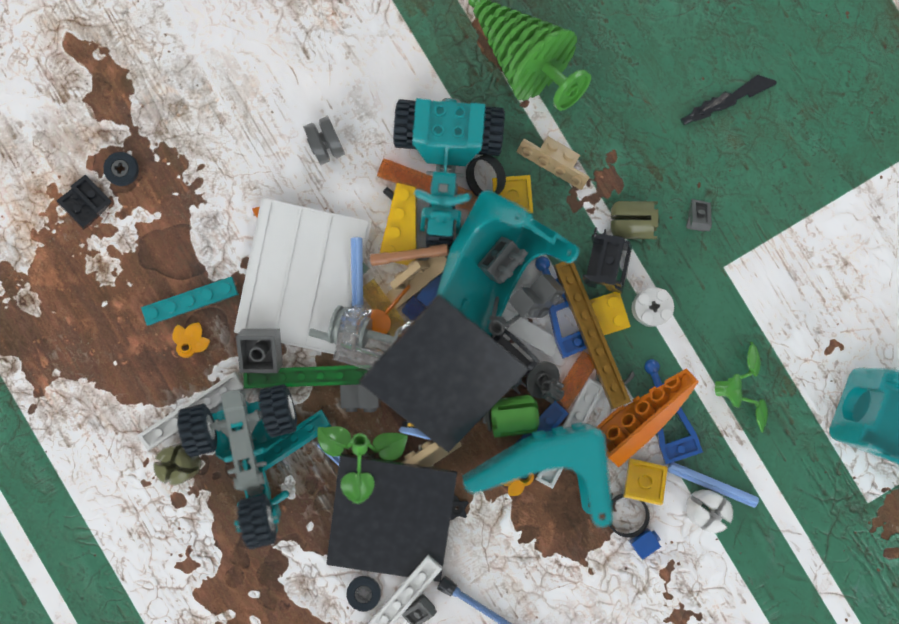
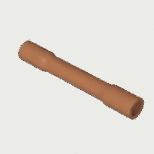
(432, 251)

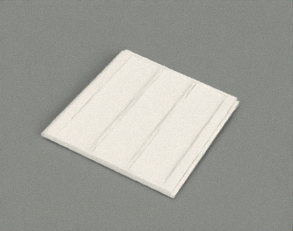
(298, 272)

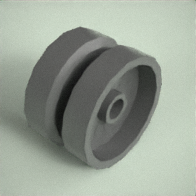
(321, 141)

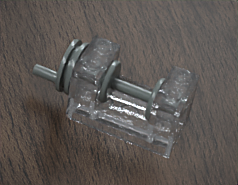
(354, 336)

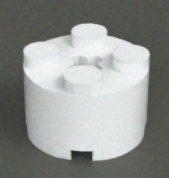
(655, 296)

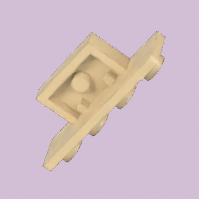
(556, 159)
(418, 276)
(428, 455)

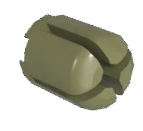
(638, 220)
(168, 468)

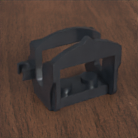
(606, 260)
(514, 351)

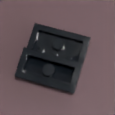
(84, 202)

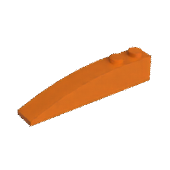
(638, 422)

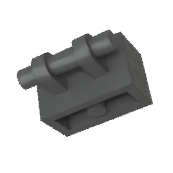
(502, 260)

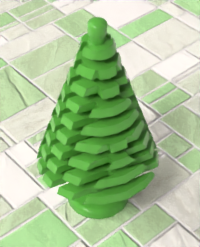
(531, 53)

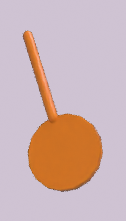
(380, 319)

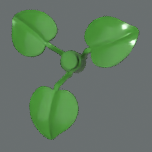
(732, 387)
(356, 485)

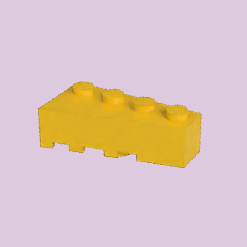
(402, 222)

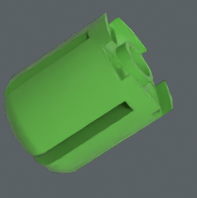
(515, 416)

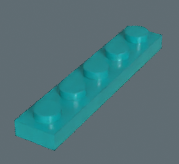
(189, 301)
(293, 441)

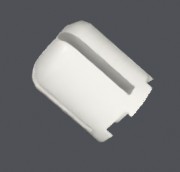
(719, 509)

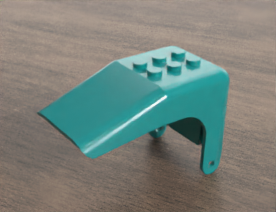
(488, 220)
(869, 413)
(574, 447)

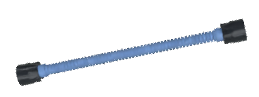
(450, 588)

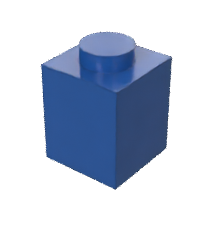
(645, 543)

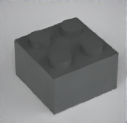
(259, 350)

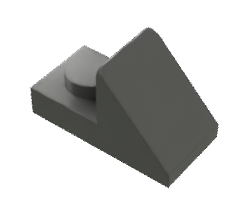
(699, 216)
(420, 611)

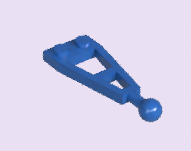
(572, 343)
(682, 447)

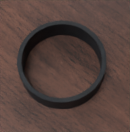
(498, 168)
(644, 526)

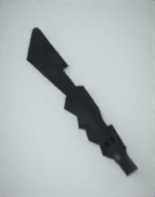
(728, 99)

